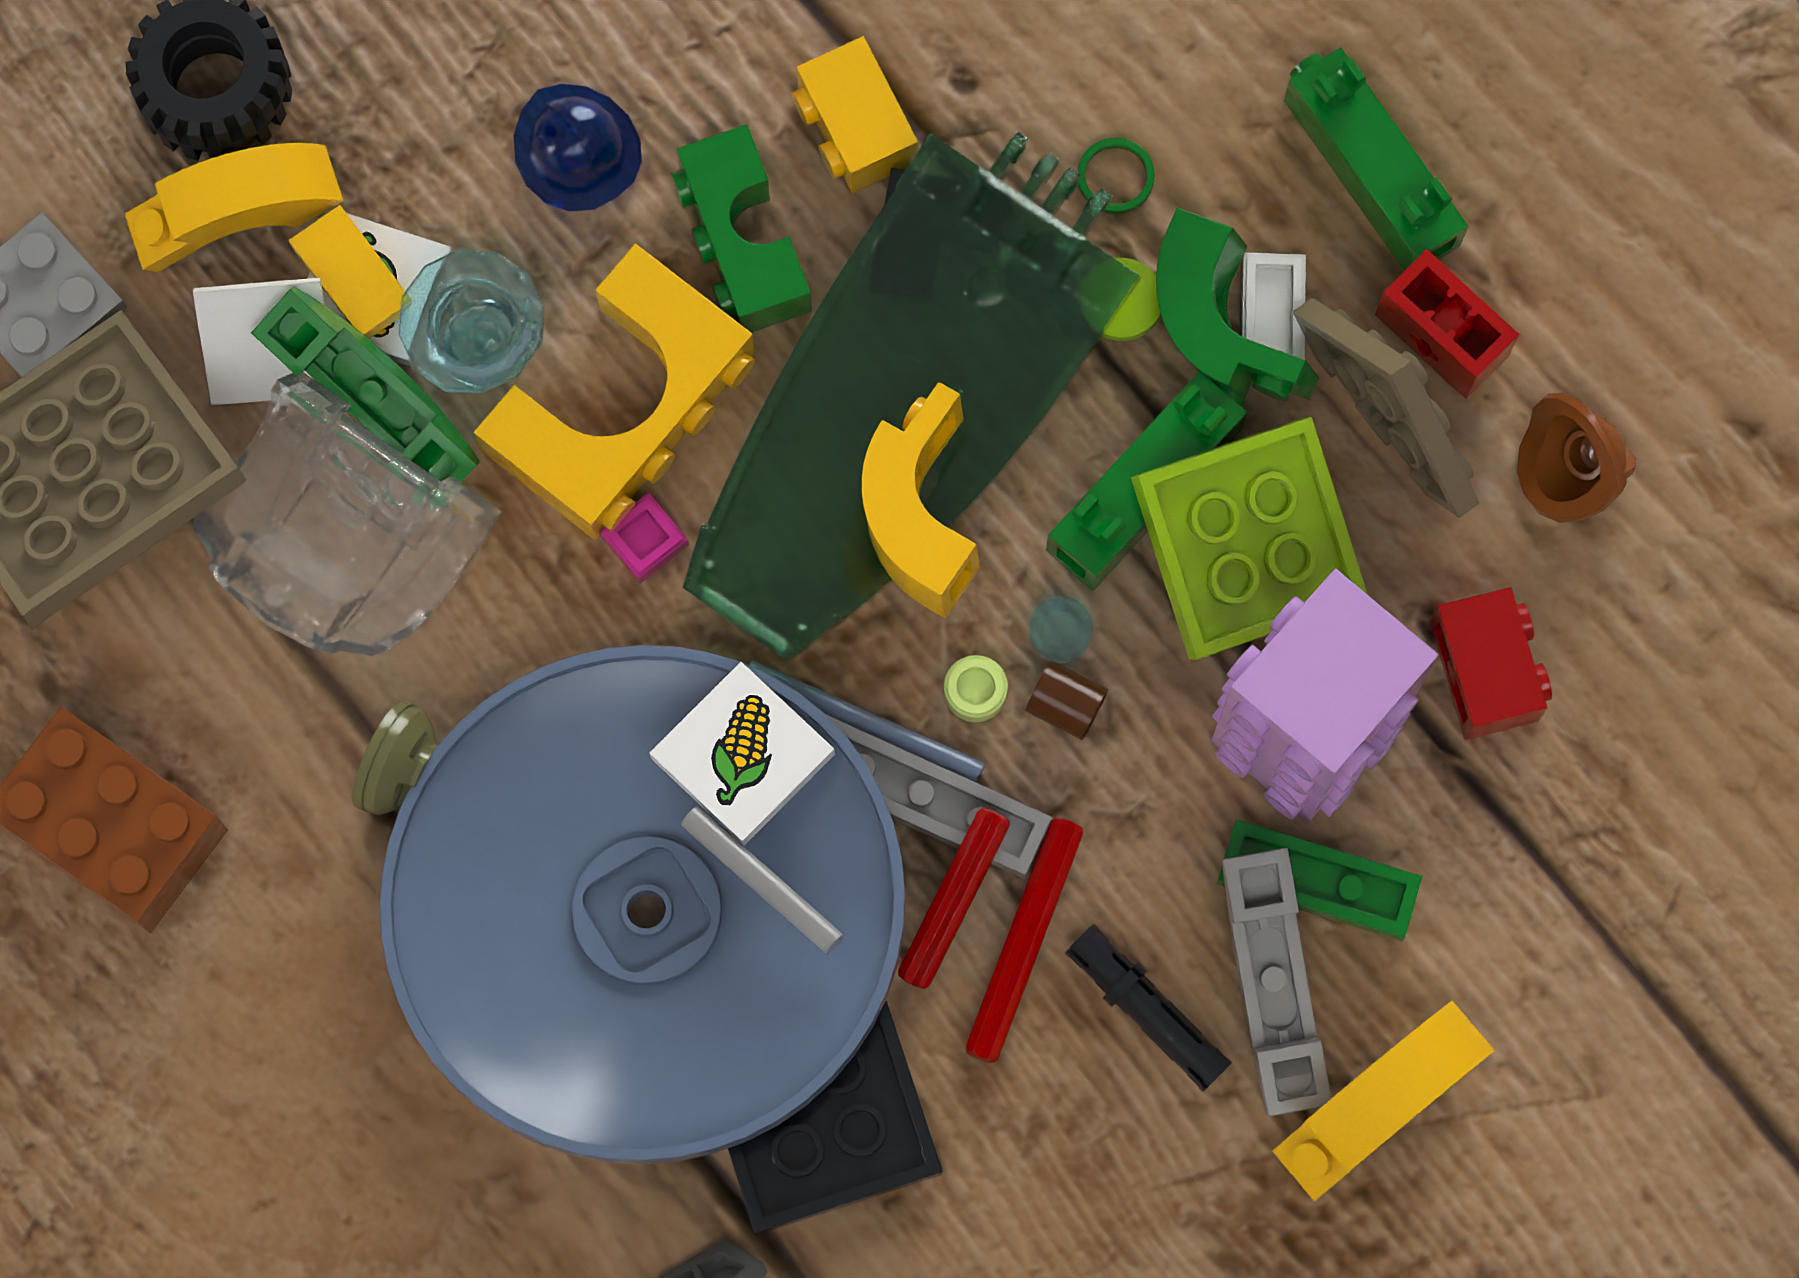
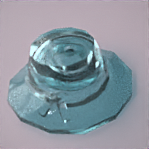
(460, 310)

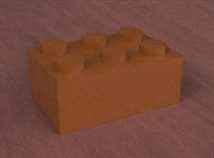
(107, 819)

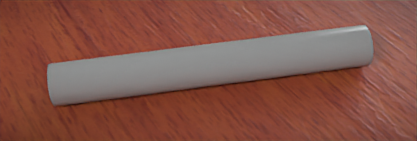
(762, 880)

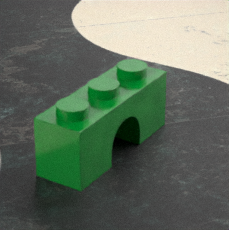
(722, 180)

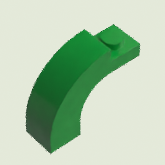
(1192, 296)

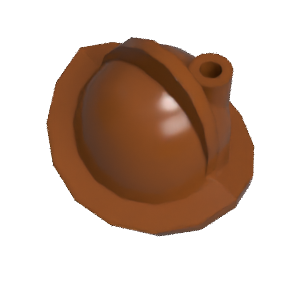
(1571, 460)

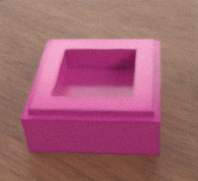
(645, 538)

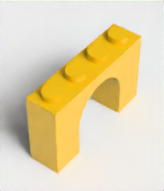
(597, 476)

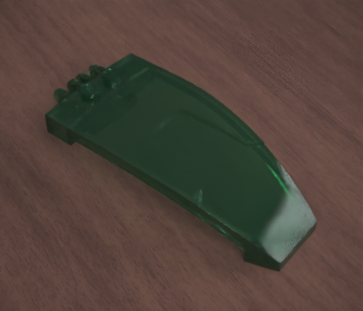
(1001, 321)

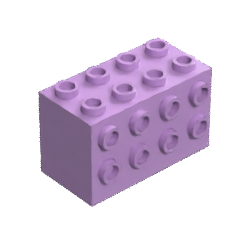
(1320, 698)

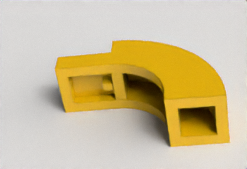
(232, 194)

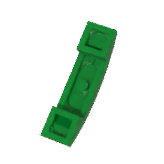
(379, 391)

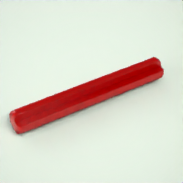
(1024, 940)

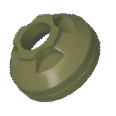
(394, 759)

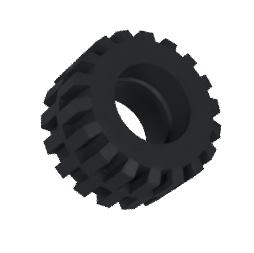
(217, 122)

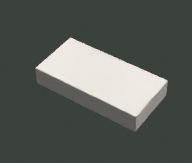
(1269, 294)

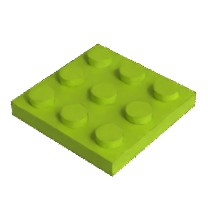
(1244, 533)

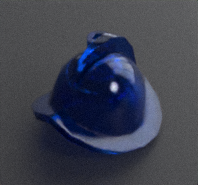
(576, 147)

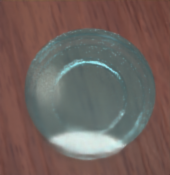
(1060, 629)

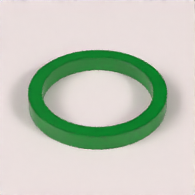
(1121, 144)

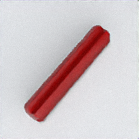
(953, 898)

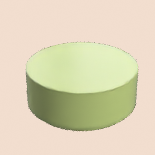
(975, 688)

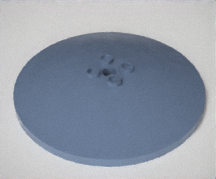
(519, 940)

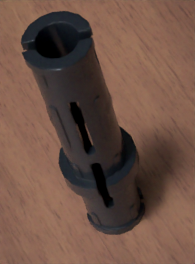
(1148, 1007)

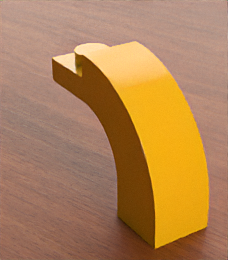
(913, 547)
(1383, 1100)

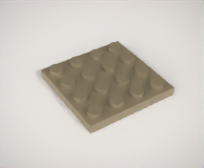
(97, 467)

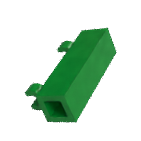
(1373, 158)
(1109, 517)

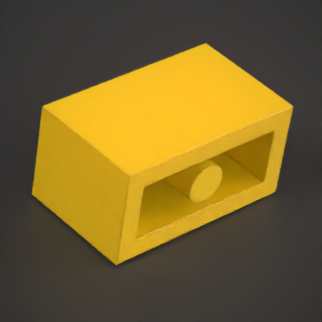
(855, 115)

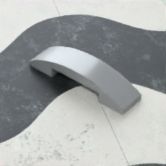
(1274, 981)

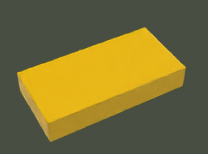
(350, 272)

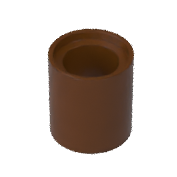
(1066, 700)

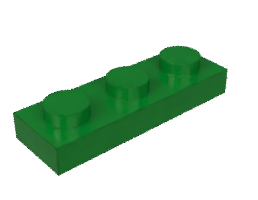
(1336, 882)

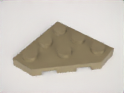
(1391, 401)

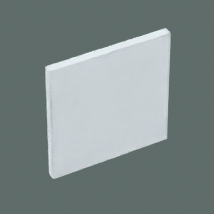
(234, 360)

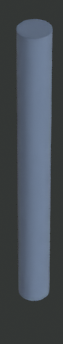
(883, 728)

